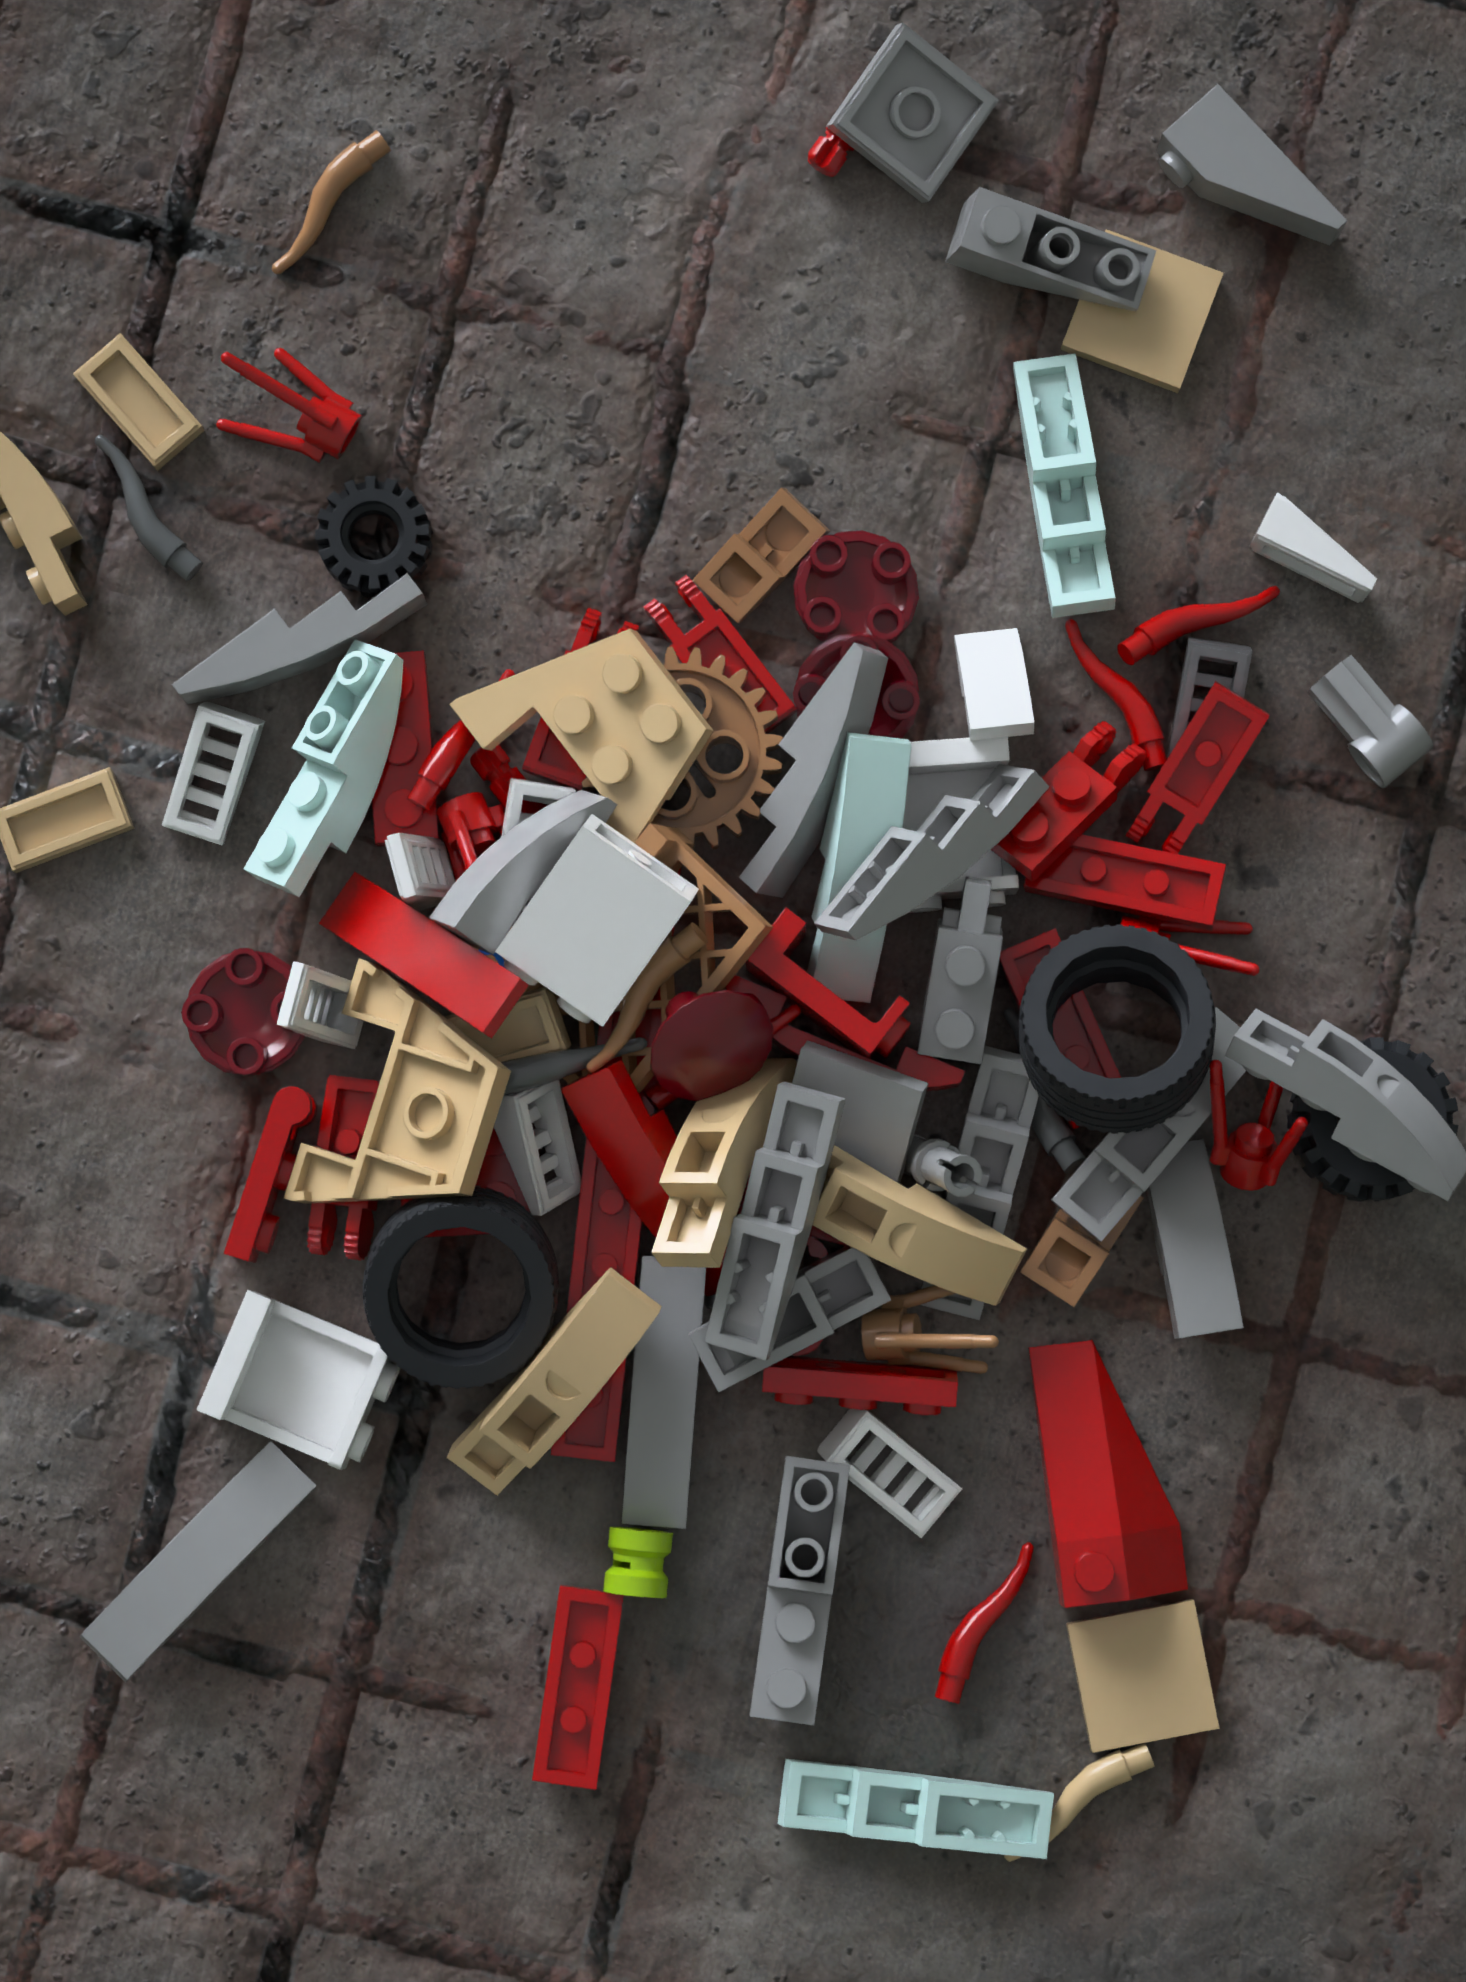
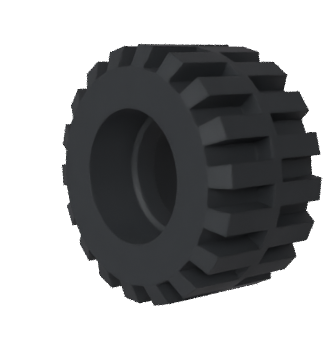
(1335, 1163)

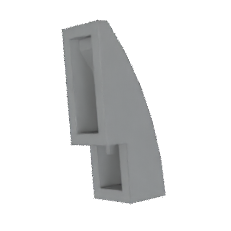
(511, 870)
(1193, 1246)
(822, 1300)

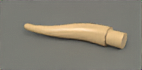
(1093, 1780)

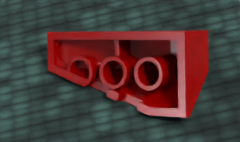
(1104, 1501)

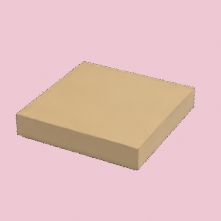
(1161, 334)
(1142, 1675)

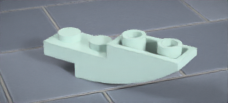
(345, 756)

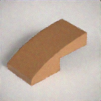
(760, 555)
(1070, 1256)

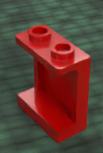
(774, 969)

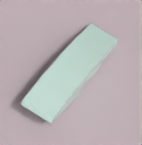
(1064, 485)
(863, 807)
(916, 1808)

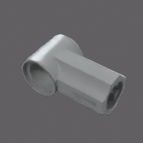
(1381, 736)

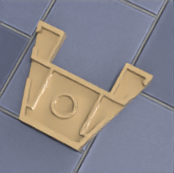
(611, 713)
(428, 1111)

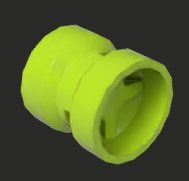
(638, 1562)

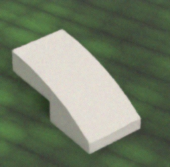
(994, 684)

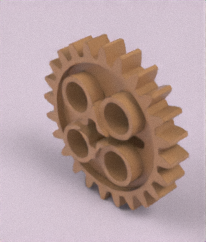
(735, 722)

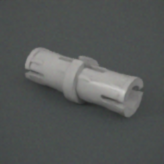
(941, 1167)

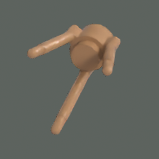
(898, 1336)

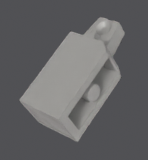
(962, 978)

